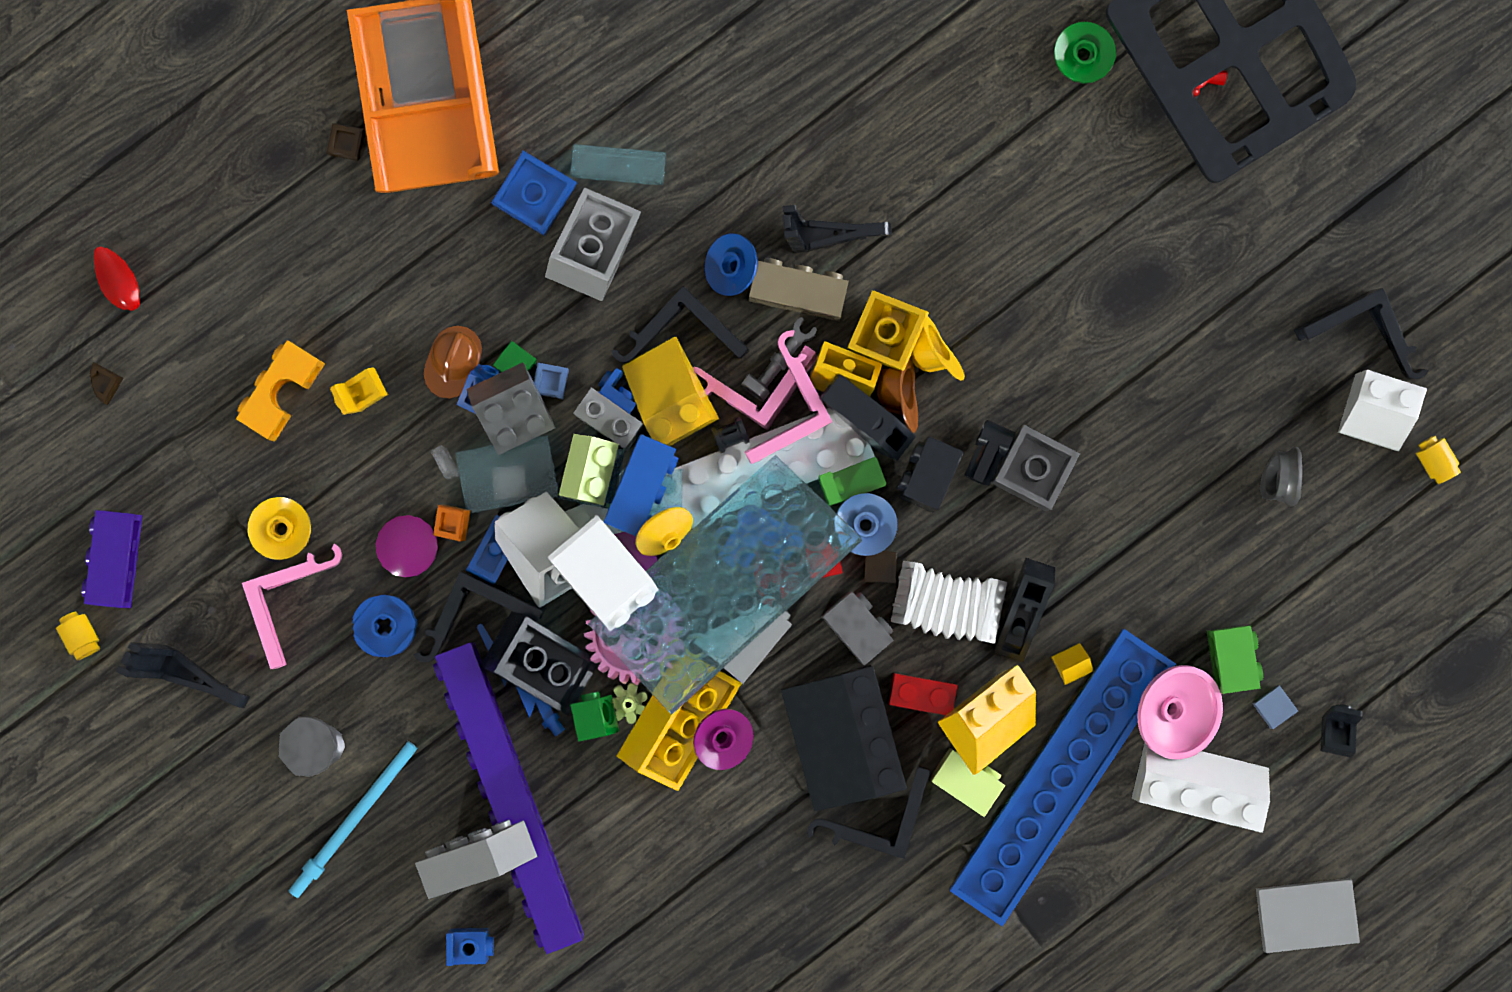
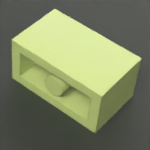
(588, 469)
(975, 791)

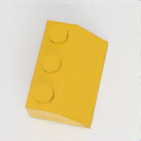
(991, 718)

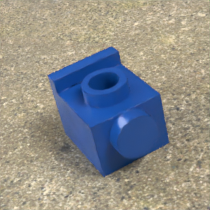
(458, 937)

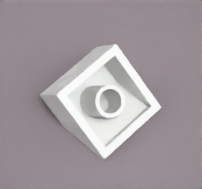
(1381, 409)

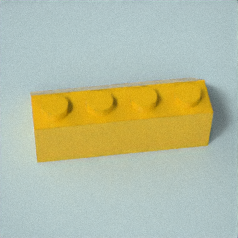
(663, 742)

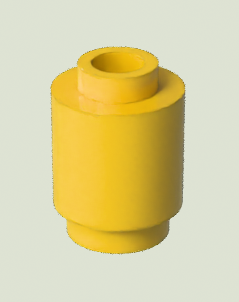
(1438, 459)
(78, 635)

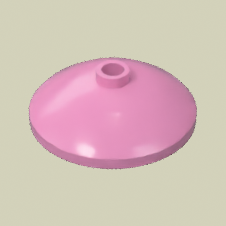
(1192, 716)

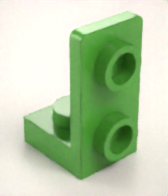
(851, 481)

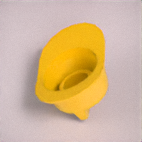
(933, 354)

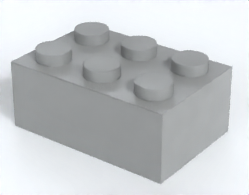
(475, 859)

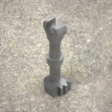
(758, 387)

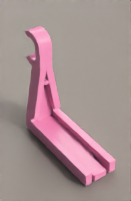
(811, 398)
(774, 404)
(259, 608)

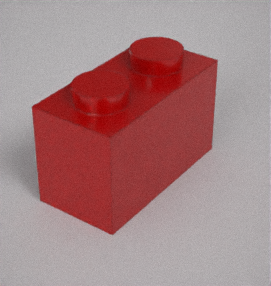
(922, 694)

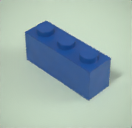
(641, 485)

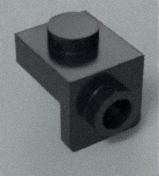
(1340, 730)

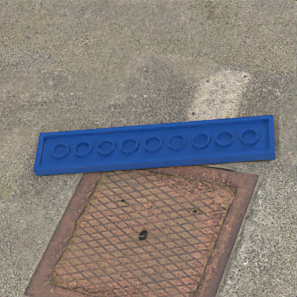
(1059, 779)

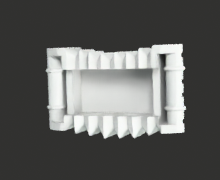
(948, 604)

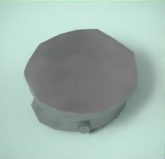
(1283, 477)
(309, 746)

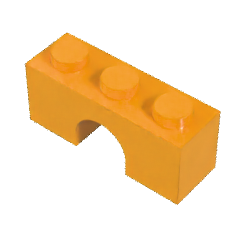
(261, 409)

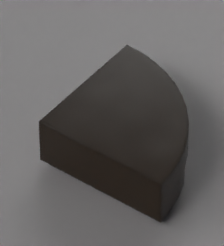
(104, 382)

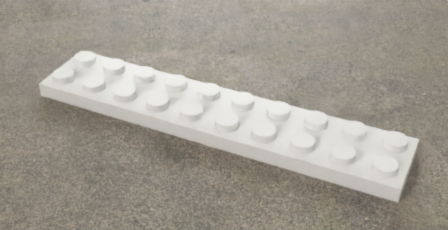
(718, 475)

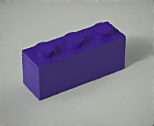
(112, 559)

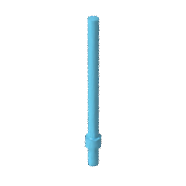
(315, 866)

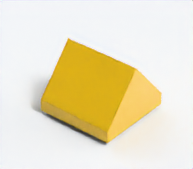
(1073, 663)

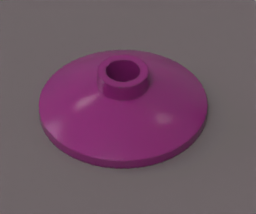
(733, 745)

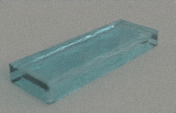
(618, 164)

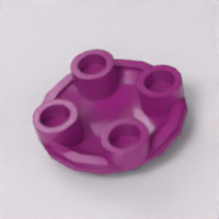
(406, 546)

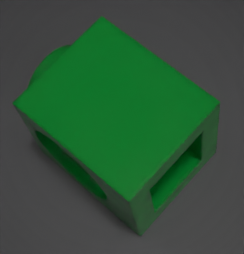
(594, 716)

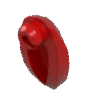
(116, 279)

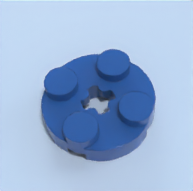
(366, 626)

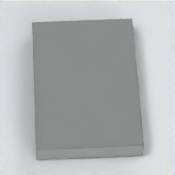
(1307, 915)

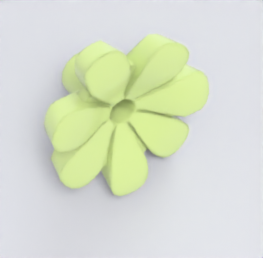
(632, 696)

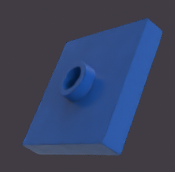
(534, 193)

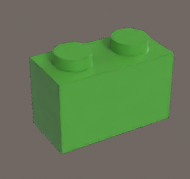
(1234, 659)

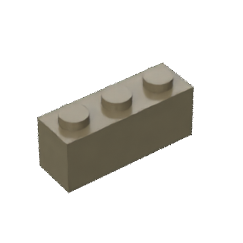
(798, 289)

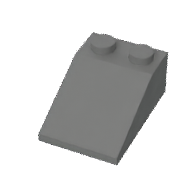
(592, 244)

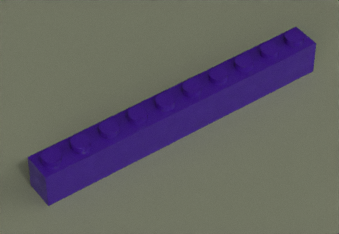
(508, 794)

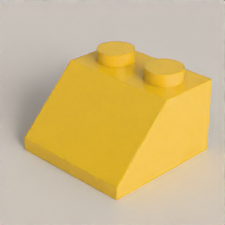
(888, 330)

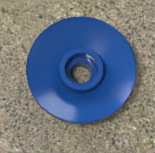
(721, 264)

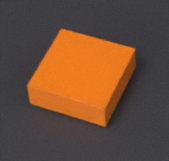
(451, 522)

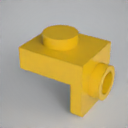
(358, 392)

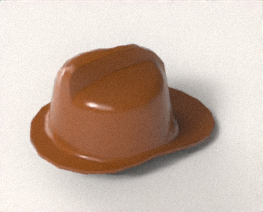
(451, 360)
(898, 394)

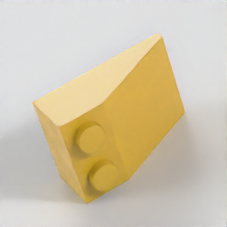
(669, 393)

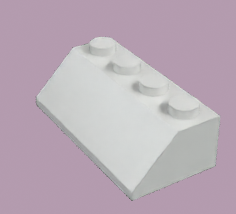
(1205, 787)

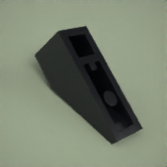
(1025, 609)

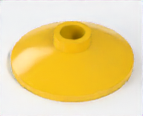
(264, 524)
(664, 531)

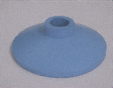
(882, 521)

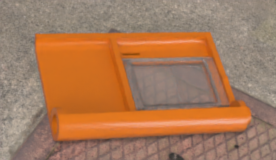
(433, 104)

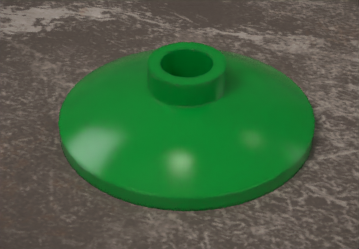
(1088, 38)

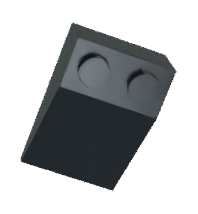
(539, 662)

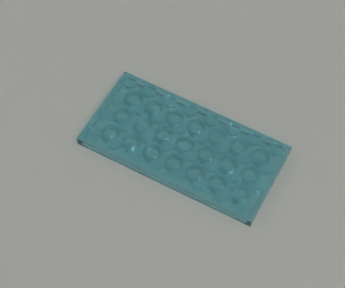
(729, 582)

